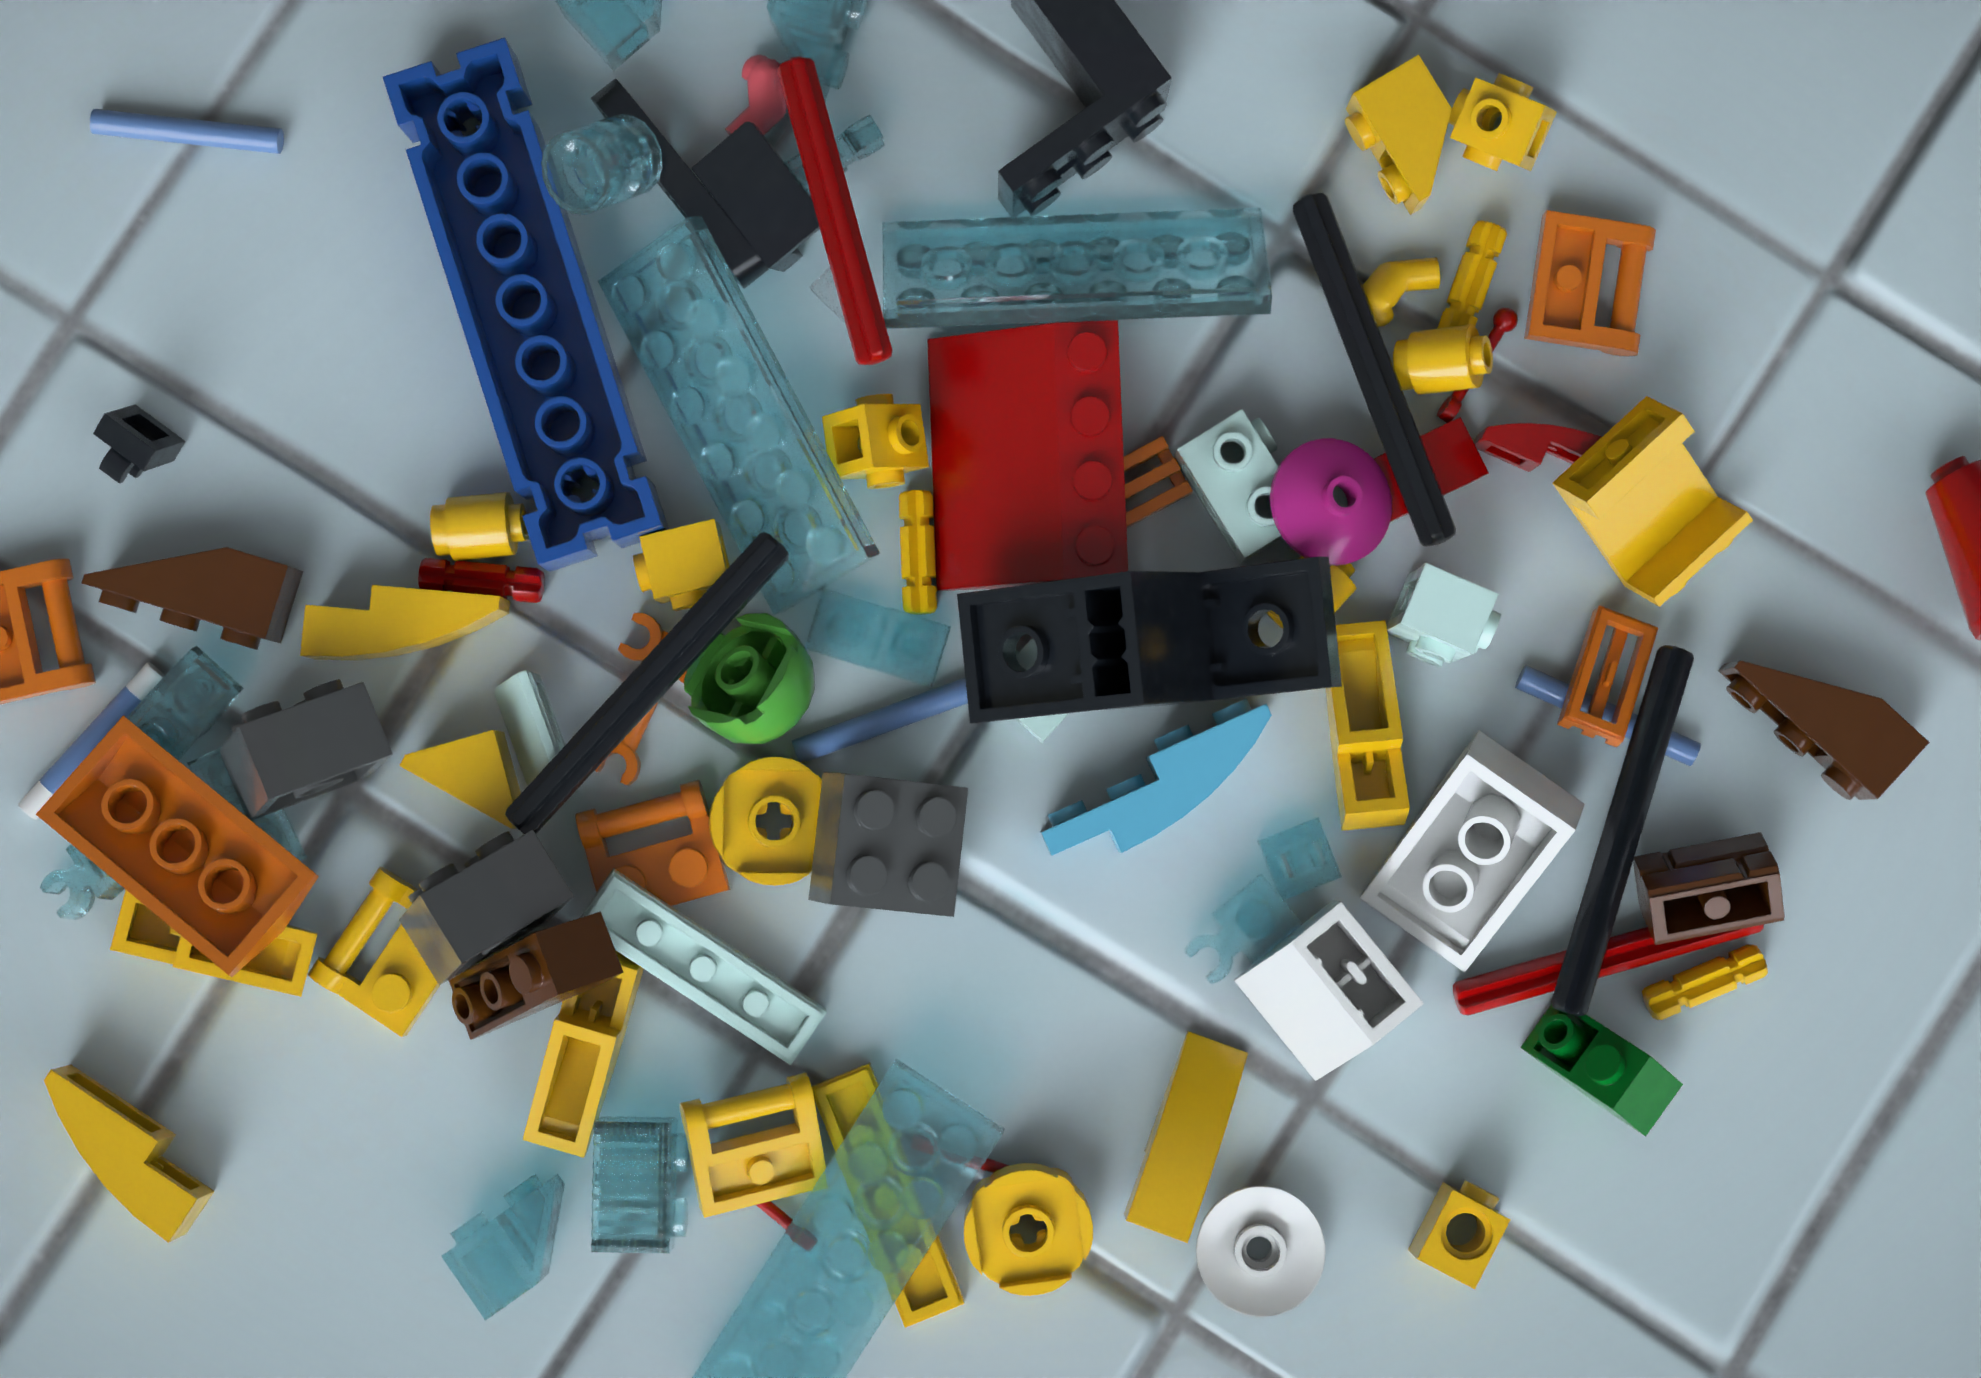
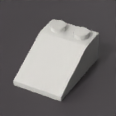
(1473, 851)

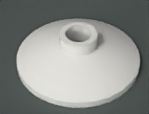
(1265, 1284)

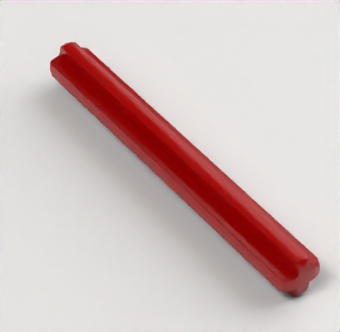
(834, 211)
(1541, 974)

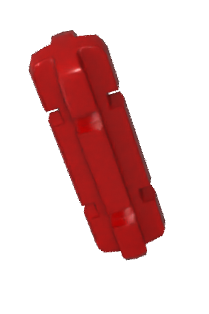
(524, 583)

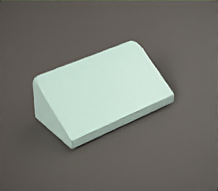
(529, 722)

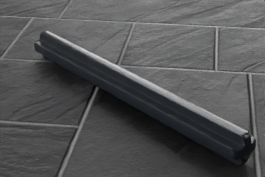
(1374, 370)
(647, 684)
(1622, 830)

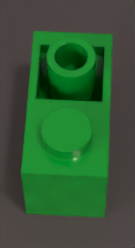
(1603, 1067)

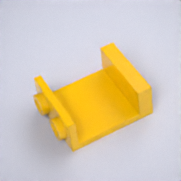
(1649, 502)

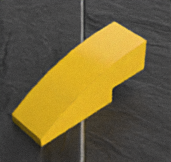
(396, 623)
(1367, 731)
(277, 967)
(581, 1063)
(1186, 1137)
(126, 1153)

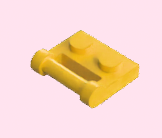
(399, 980)
(758, 1164)

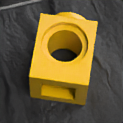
(1463, 1261)

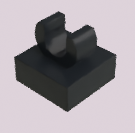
(136, 442)

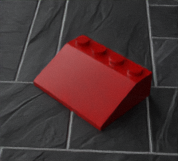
(1027, 455)

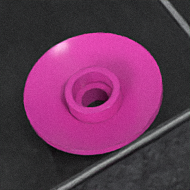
(1306, 508)

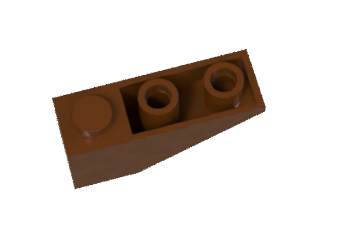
(215, 586)
(1844, 730)
(535, 974)

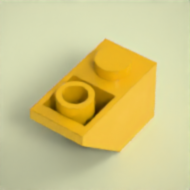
(1405, 127)

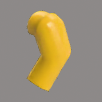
(1394, 278)

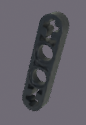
(687, 191)

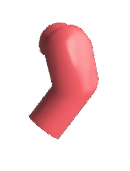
(765, 95)

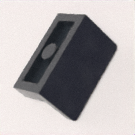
(760, 195)

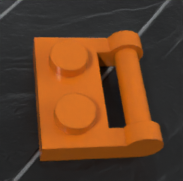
(1570, 279)
(19, 655)
(671, 869)

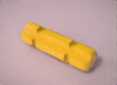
(1474, 274)
(917, 552)
(1704, 982)

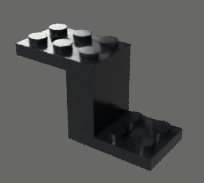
(1112, 77)
(1148, 639)

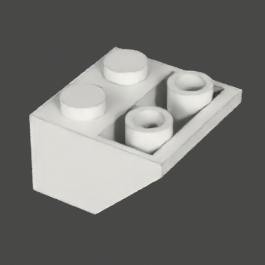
(1328, 990)

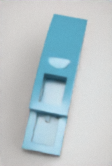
(1185, 775)

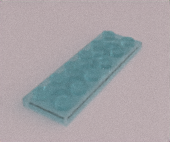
(1075, 268)
(737, 410)
(857, 1234)

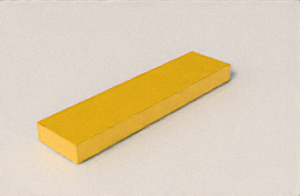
(933, 1284)

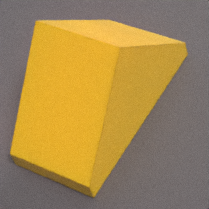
(471, 770)

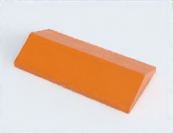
(179, 847)

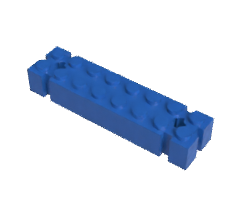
(525, 304)

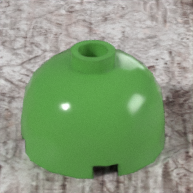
(752, 681)

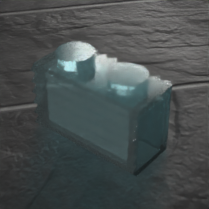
(636, 1184)

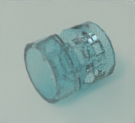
(601, 164)

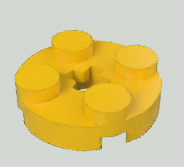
(745, 796)
(1004, 1256)

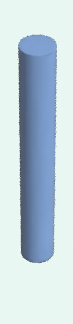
(186, 131)
(1554, 692)
(881, 721)

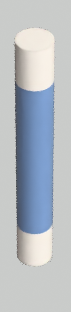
(121, 705)

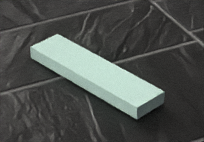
(705, 968)

